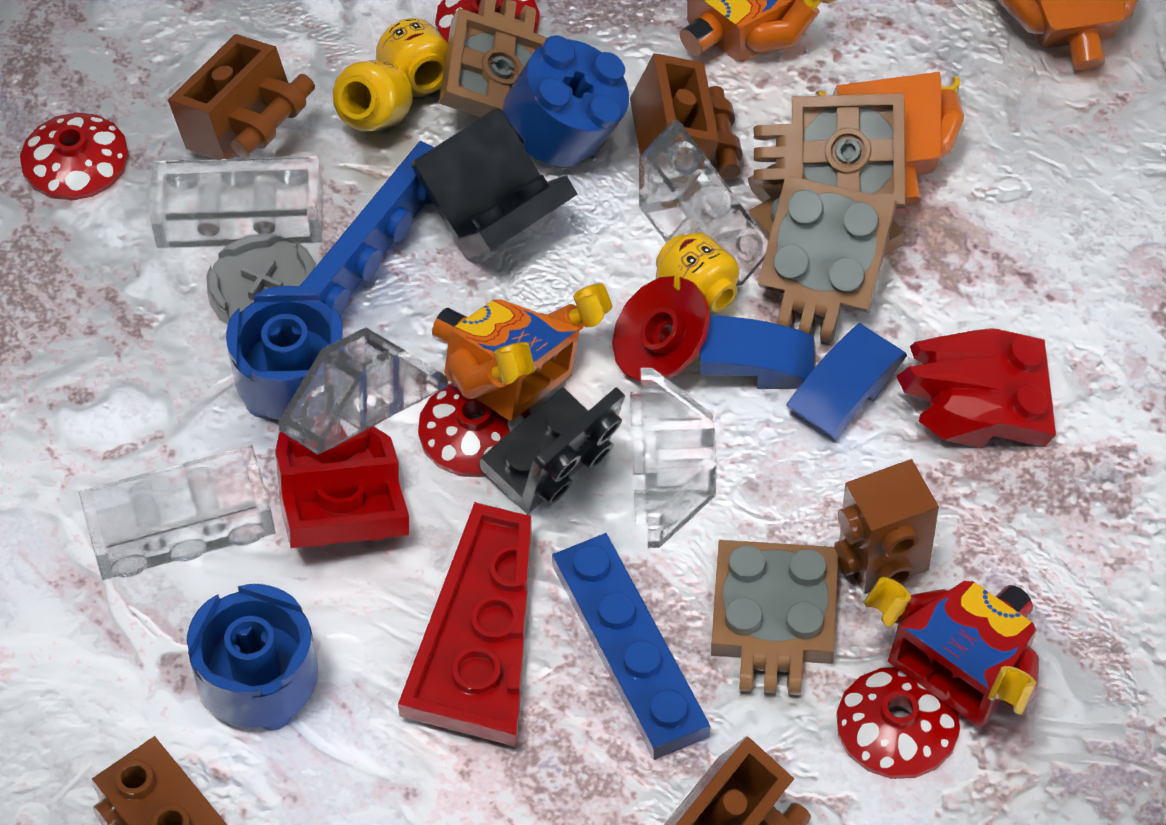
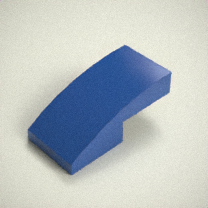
(758, 348)
(845, 379)

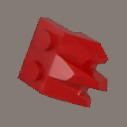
(983, 387)
(341, 492)

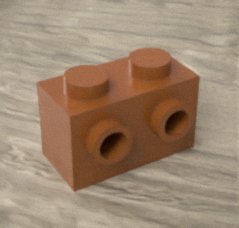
(886, 526)
(150, 790)

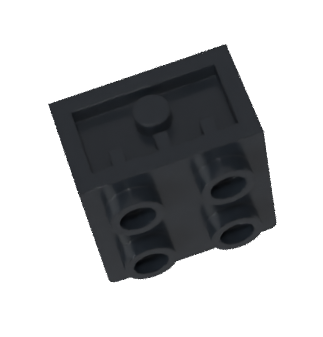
(487, 184)
(551, 446)

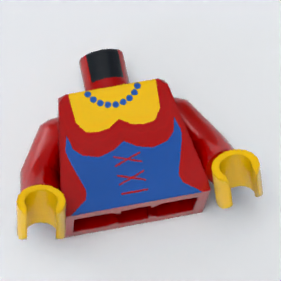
(963, 644)

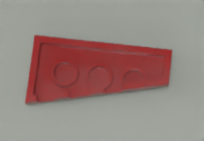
(474, 642)

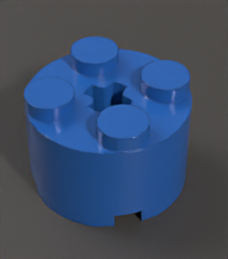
(567, 101)
(276, 345)
(253, 657)

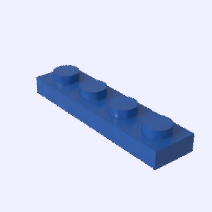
(370, 235)
(630, 646)

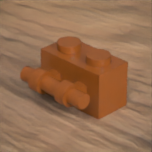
(680, 91)
(237, 100)
(740, 791)

